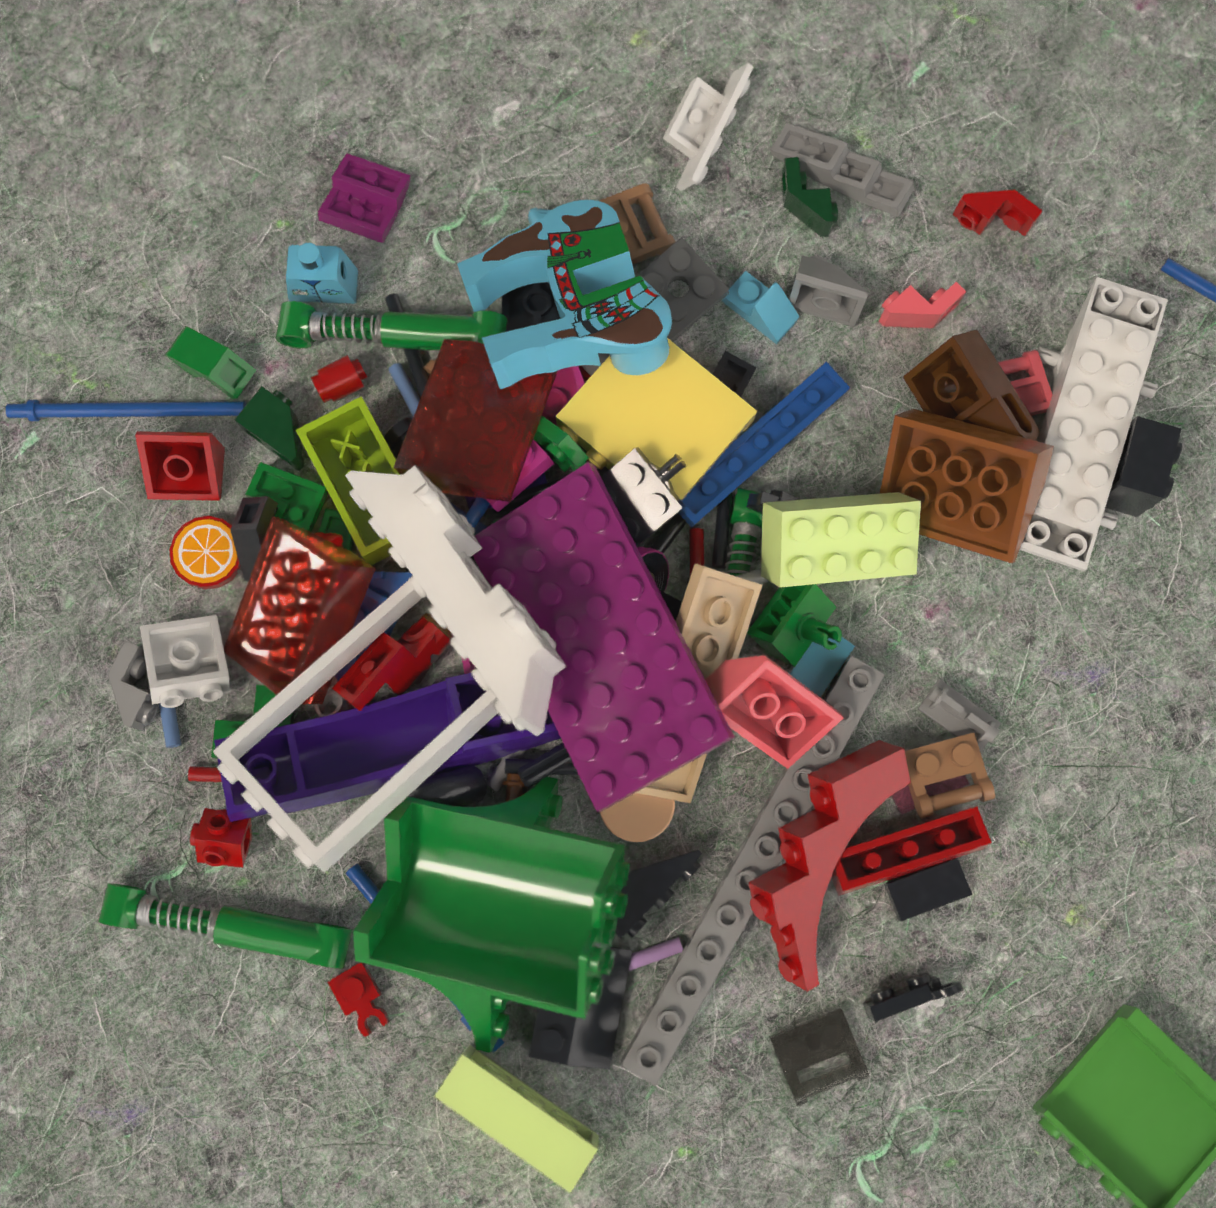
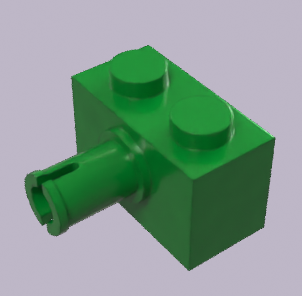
(794, 621)

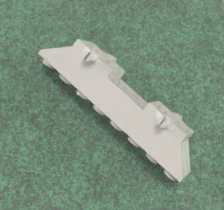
(1090, 417)
(488, 623)

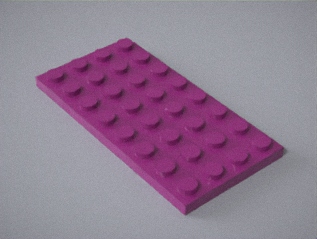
(630, 686)

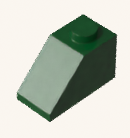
(273, 424)

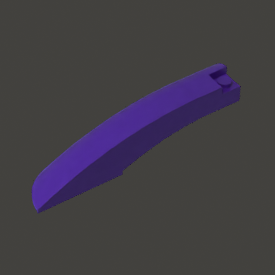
(363, 749)

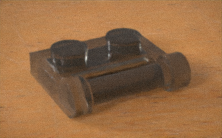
(812, 1044)

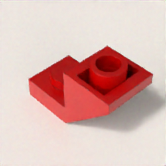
(979, 209)

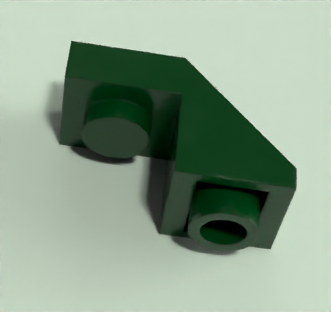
(809, 205)

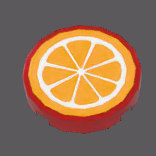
(204, 553)

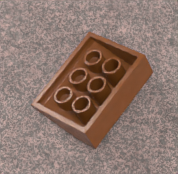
(970, 480)

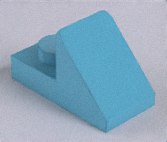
(762, 307)

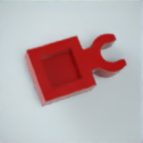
(355, 992)

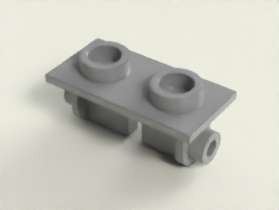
(959, 714)

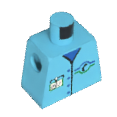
(317, 274)

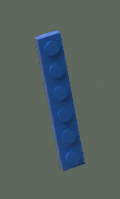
(764, 441)

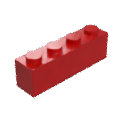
(910, 850)

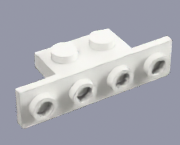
(701, 120)

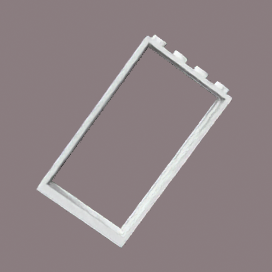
(296, 693)

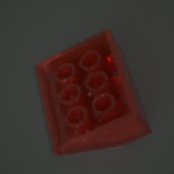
(468, 429)
(296, 605)

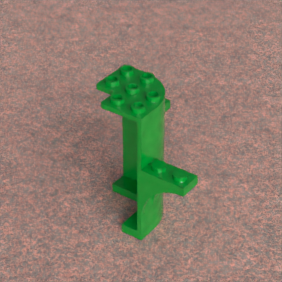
(496, 907)

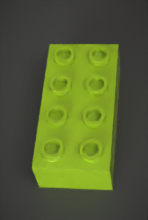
(345, 443)

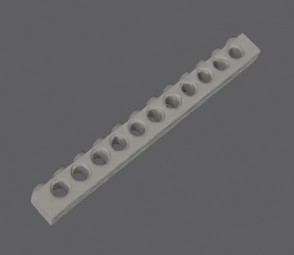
(730, 905)

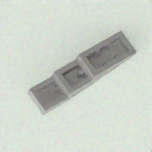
(843, 171)

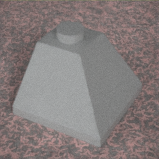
(827, 292)

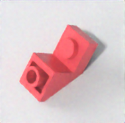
(914, 311)

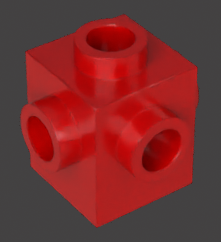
(219, 840)

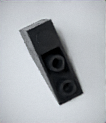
(652, 887)

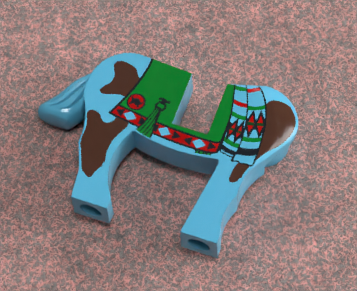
(593, 287)

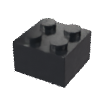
(1145, 467)

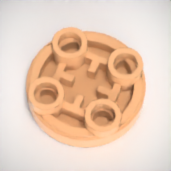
(639, 817)

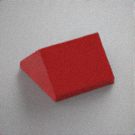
(181, 465)

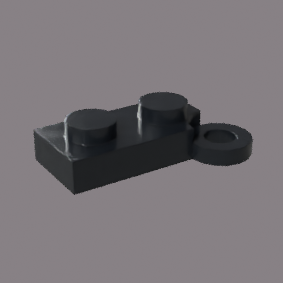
(920, 990)

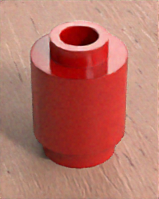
(339, 379)

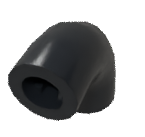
(454, 787)

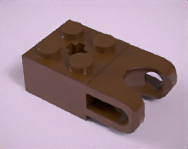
(970, 386)

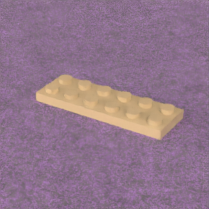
(714, 627)

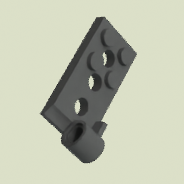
(704, 291)

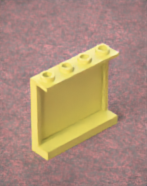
(661, 412)

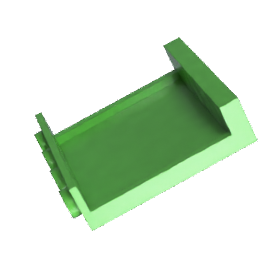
(1135, 1112)

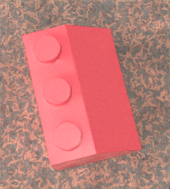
(771, 707)

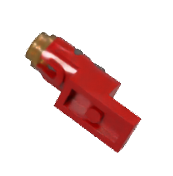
(394, 662)

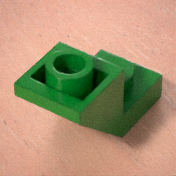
(213, 361)

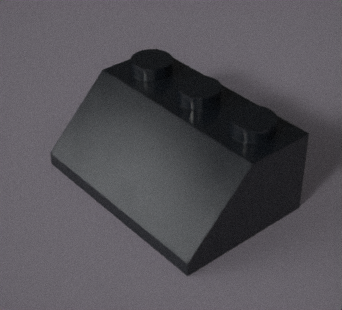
(588, 1040)

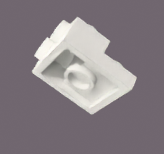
(185, 660)

